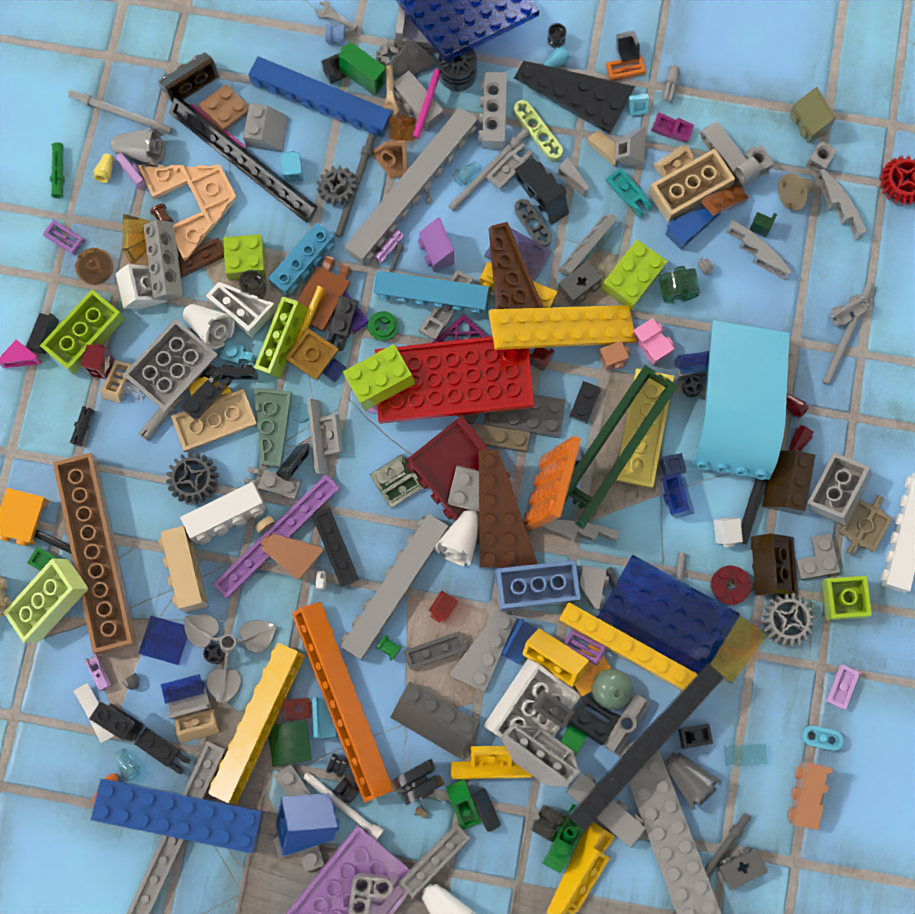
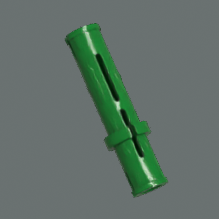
(57, 170)

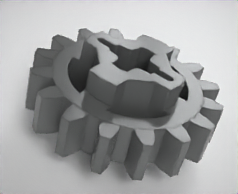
(335, 183)

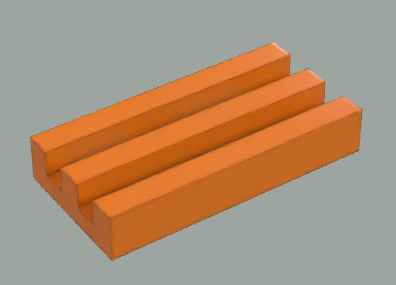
(641, 69)

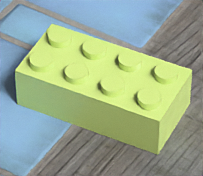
(45, 600)

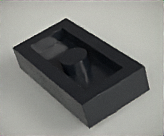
(585, 402)

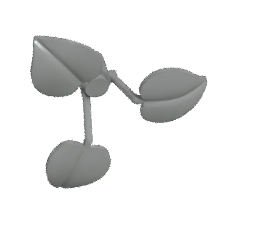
(202, 629)

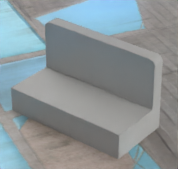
(189, 705)

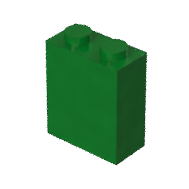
(362, 68)

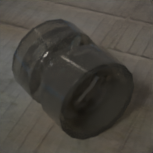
(252, 283)
(547, 823)

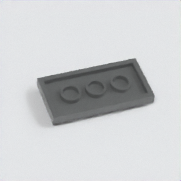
(542, 420)

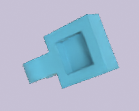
(236, 353)

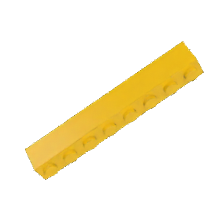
(626, 647)
(256, 724)

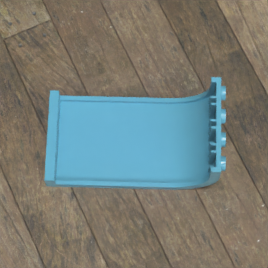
(744, 401)

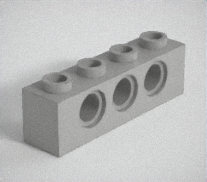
(496, 83)
(163, 260)

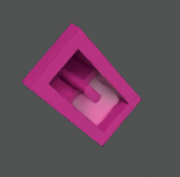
(17, 356)

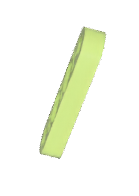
(540, 129)

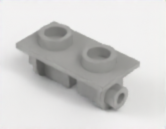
(854, 305)

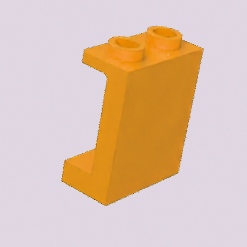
(20, 516)

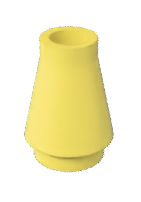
(104, 169)

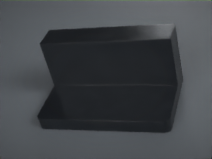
(42, 329)

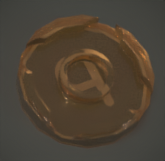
(94, 266)

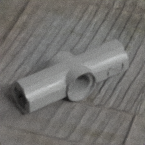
(633, 713)

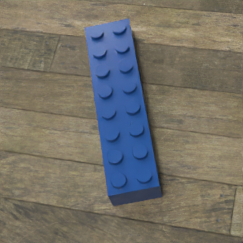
(177, 815)

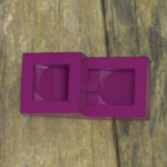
(671, 128)

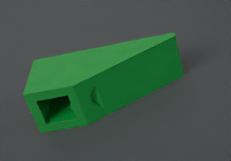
(563, 845)

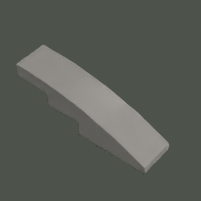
(837, 199)
(764, 255)
(568, 530)

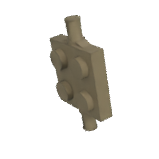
(866, 526)

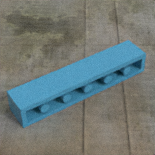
(432, 290)

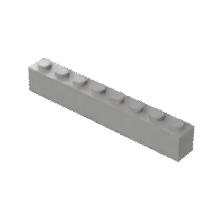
(394, 587)

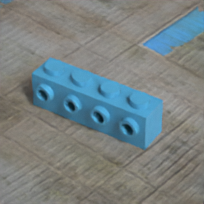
(302, 260)

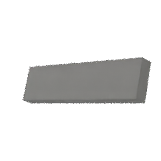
(587, 244)
(434, 860)

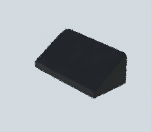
(293, 461)
(486, 809)

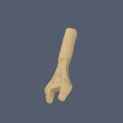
(390, 102)

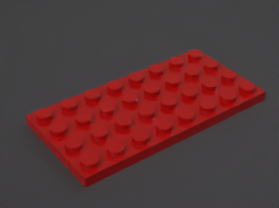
(460, 380)

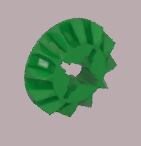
(385, 318)

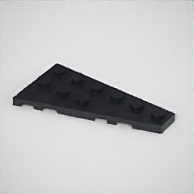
(586, 96)

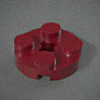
(739, 578)

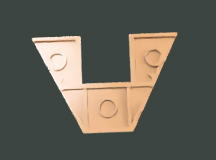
(210, 191)

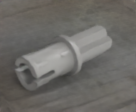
(671, 83)

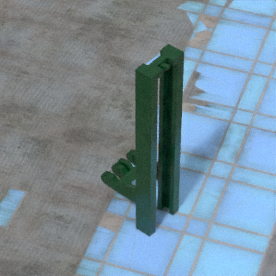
(593, 503)

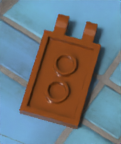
(334, 287)

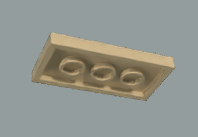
(224, 418)

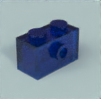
(677, 495)

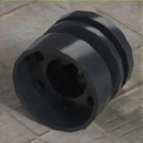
(459, 72)

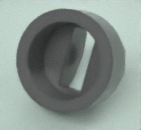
(132, 682)

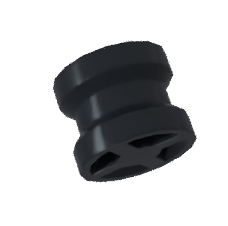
(692, 382)
(211, 651)
(337, 765)

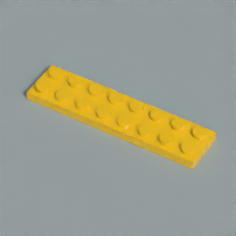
(561, 326)

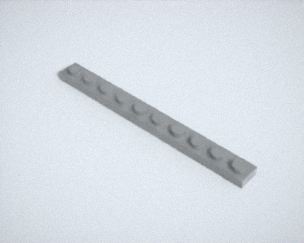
(169, 846)

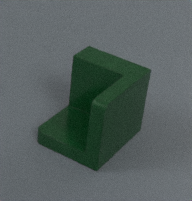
(762, 224)

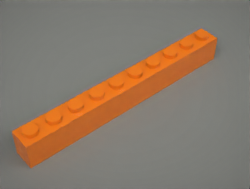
(342, 702)

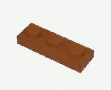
(725, 199)

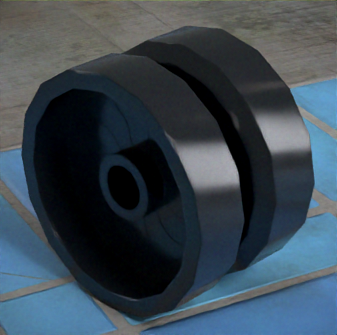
(418, 781)

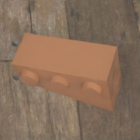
(808, 795)

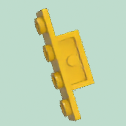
(488, 763)

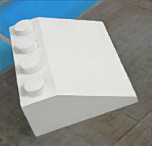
(520, 696)

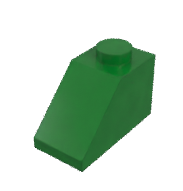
(463, 804)

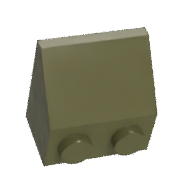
(812, 115)

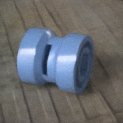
(335, 33)

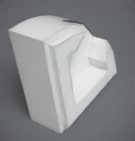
(321, 580)

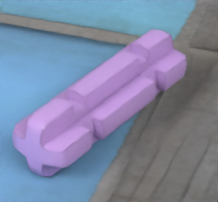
(389, 246)

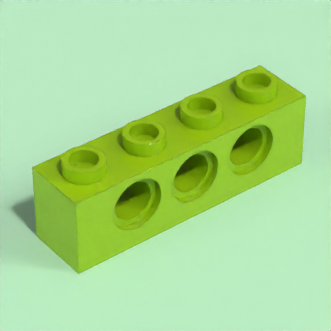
(281, 337)

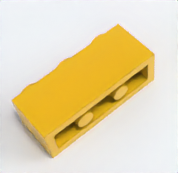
(555, 657)

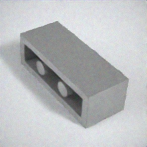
(412, 95)

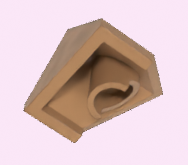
(392, 157)

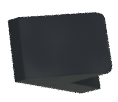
(695, 736)

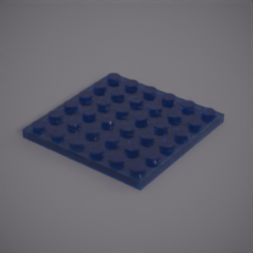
(465, 24)

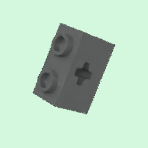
(584, 274)
(754, 868)

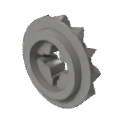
(383, 52)

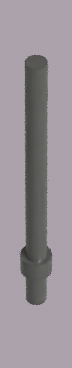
(366, 153)
(735, 832)

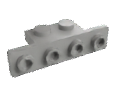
(325, 436)

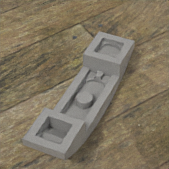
(440, 317)

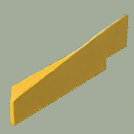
(582, 870)

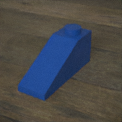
(688, 226)

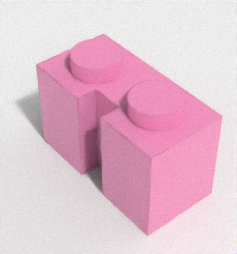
(653, 342)

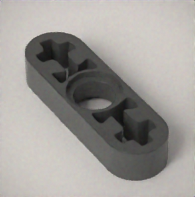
(521, 215)

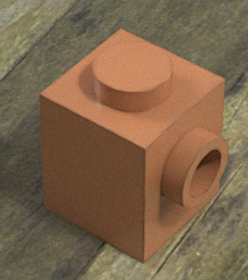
(614, 355)

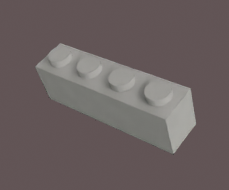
(614, 816)

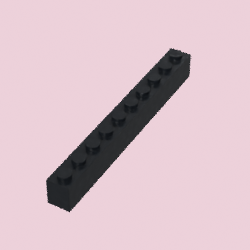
(645, 746)

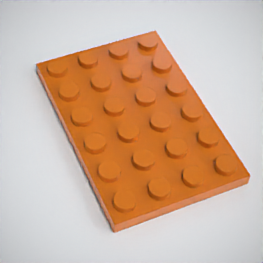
(551, 484)

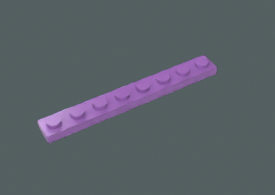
(285, 526)

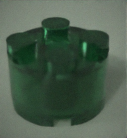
(679, 285)

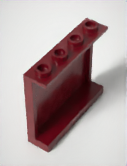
(438, 458)

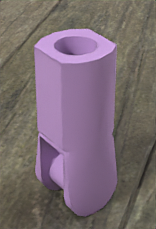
(99, 675)

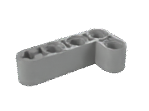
(742, 169)
(369, 891)

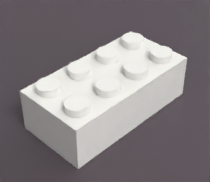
(224, 513)

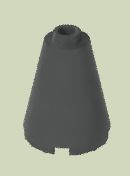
(691, 779)

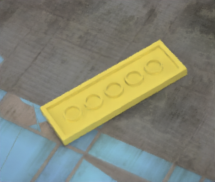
(643, 463)

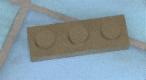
(502, 437)

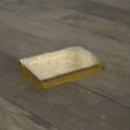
(737, 649)

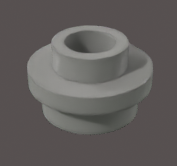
(705, 266)

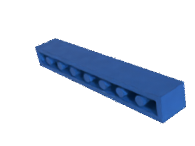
(320, 96)

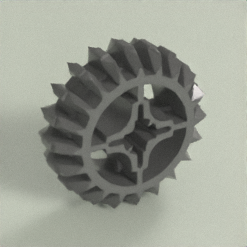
(185, 482)

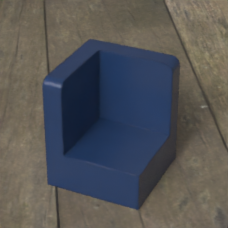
(673, 464)

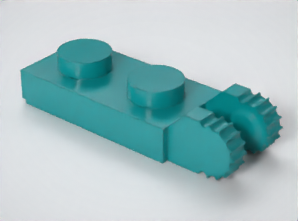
(628, 191)

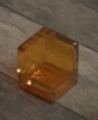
(402, 127)

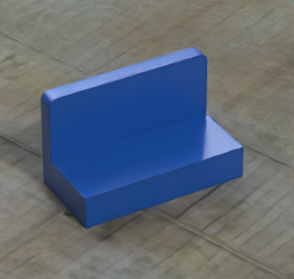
(517, 641)

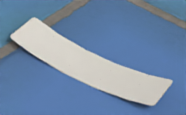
(89, 703)

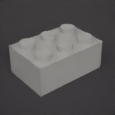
(839, 489)

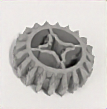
(797, 624)

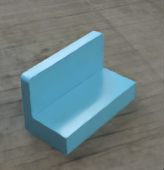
(322, 720)

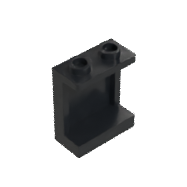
(117, 721)

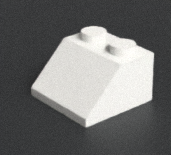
(136, 287)

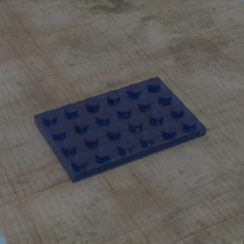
(667, 615)

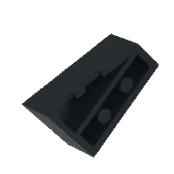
(543, 189)

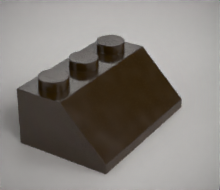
(189, 77)
(790, 482)
(774, 565)

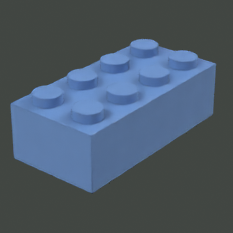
(537, 585)

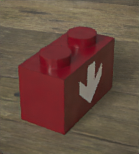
(97, 361)

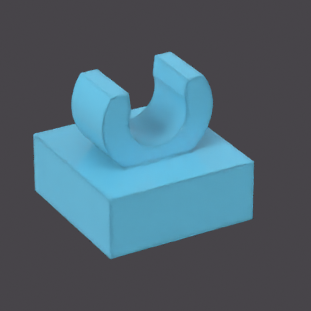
(638, 104)

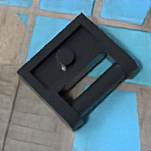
(591, 724)

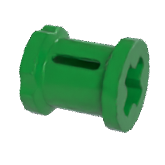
(388, 647)

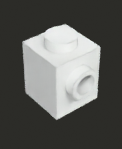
(728, 531)

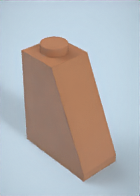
(290, 553)

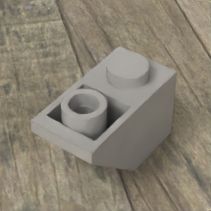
(631, 148)
(591, 585)

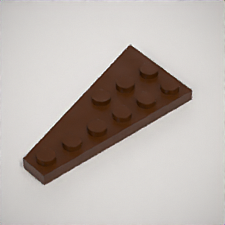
(510, 275)
(501, 526)

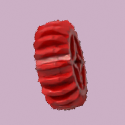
(897, 169)

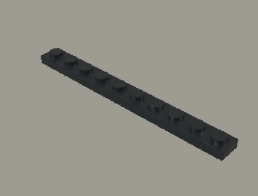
(243, 159)

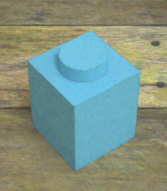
(291, 166)

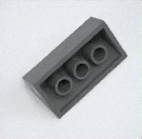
(434, 719)

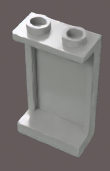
(407, 29)

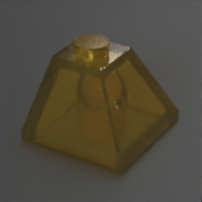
(133, 237)

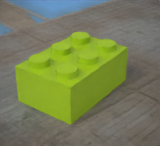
(634, 275)
(379, 377)

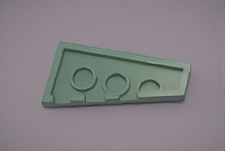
(272, 424)

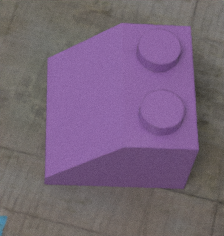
(436, 245)

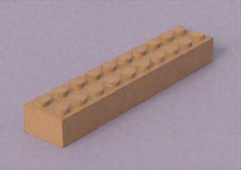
(95, 553)

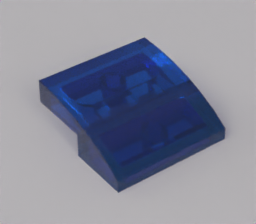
(163, 640)

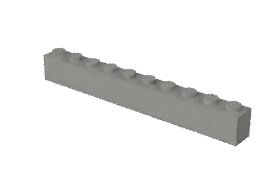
(411, 186)

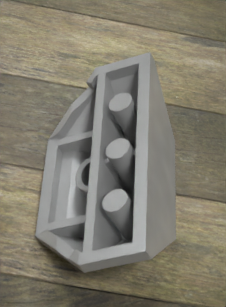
(541, 754)

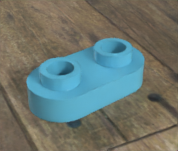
(821, 738)

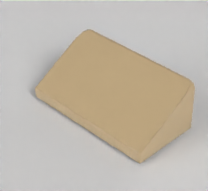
(603, 146)
(674, 160)
(196, 726)

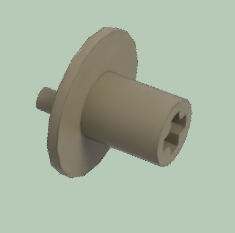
(794, 191)

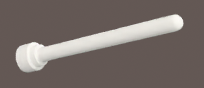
(373, 830)

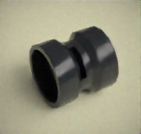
(559, 32)
(350, 793)

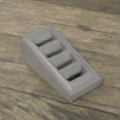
(570, 174)

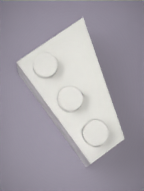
(245, 309)

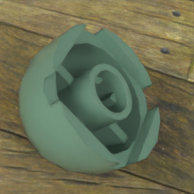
(612, 689)

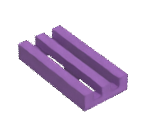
(75, 245)
(595, 661)

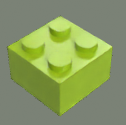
(244, 254)
(846, 598)

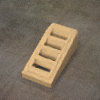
(112, 392)

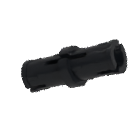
(81, 426)

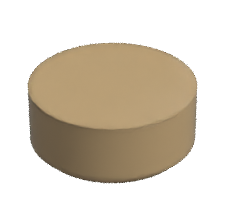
(265, 524)

